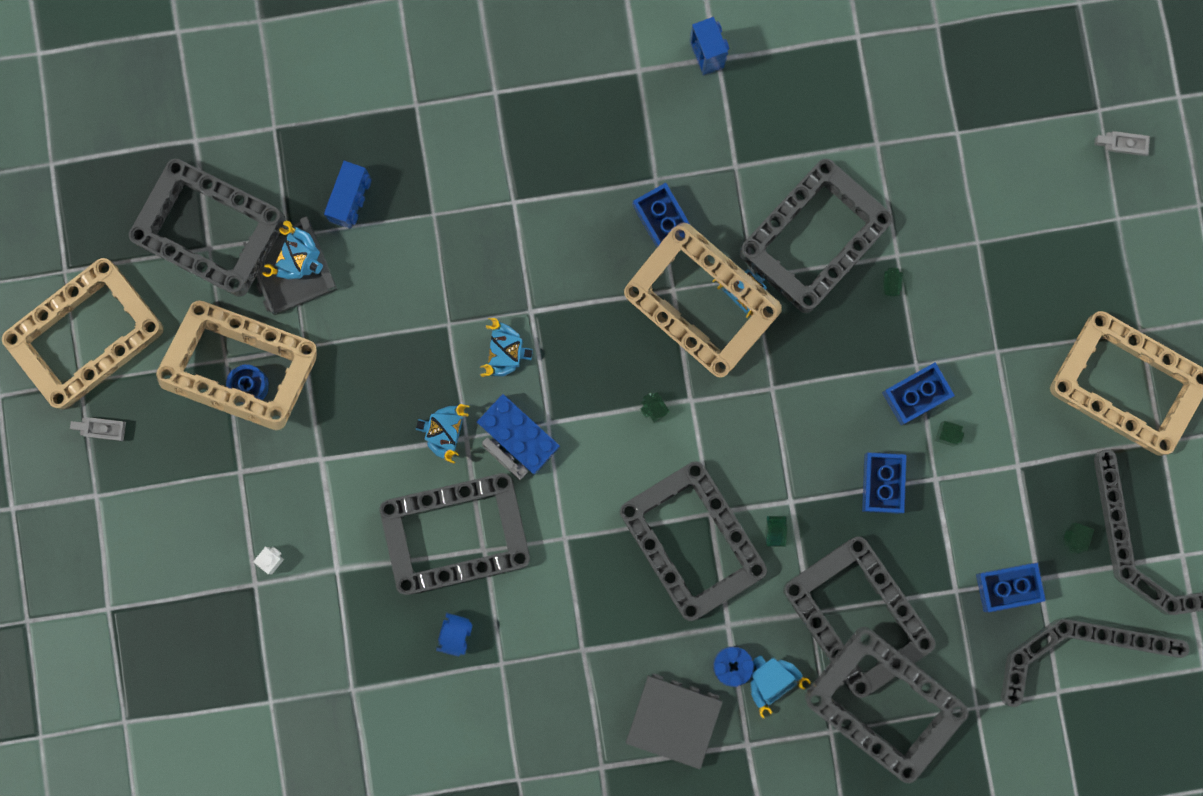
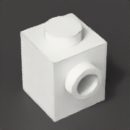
(269, 559)

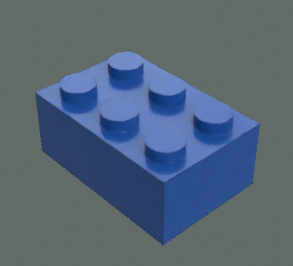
(709, 45)
(347, 195)
(659, 213)
(918, 393)
(884, 483)
(1010, 587)

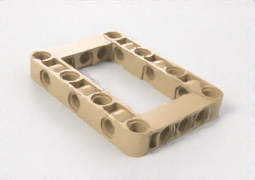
(727, 274)
(59, 306)
(250, 333)
(1149, 352)

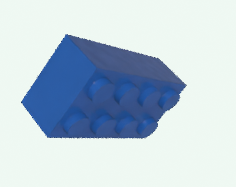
(518, 434)

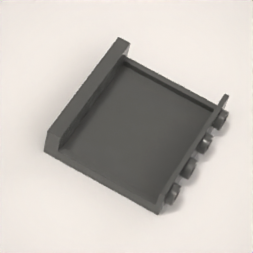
(285, 293)
(674, 721)

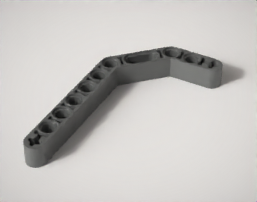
(1124, 543)
(1090, 635)

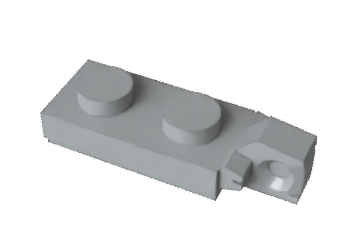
(1124, 143)
(100, 428)
(505, 459)

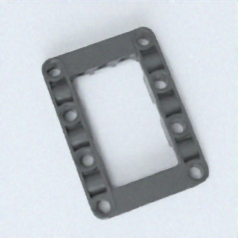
(853, 197)
(162, 200)
(724, 520)
(465, 570)
(888, 590)
(931, 739)

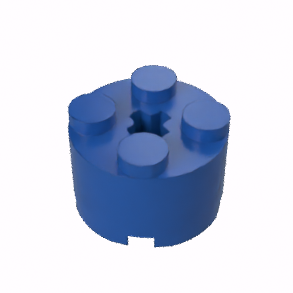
(248, 374)
(453, 635)
(744, 666)

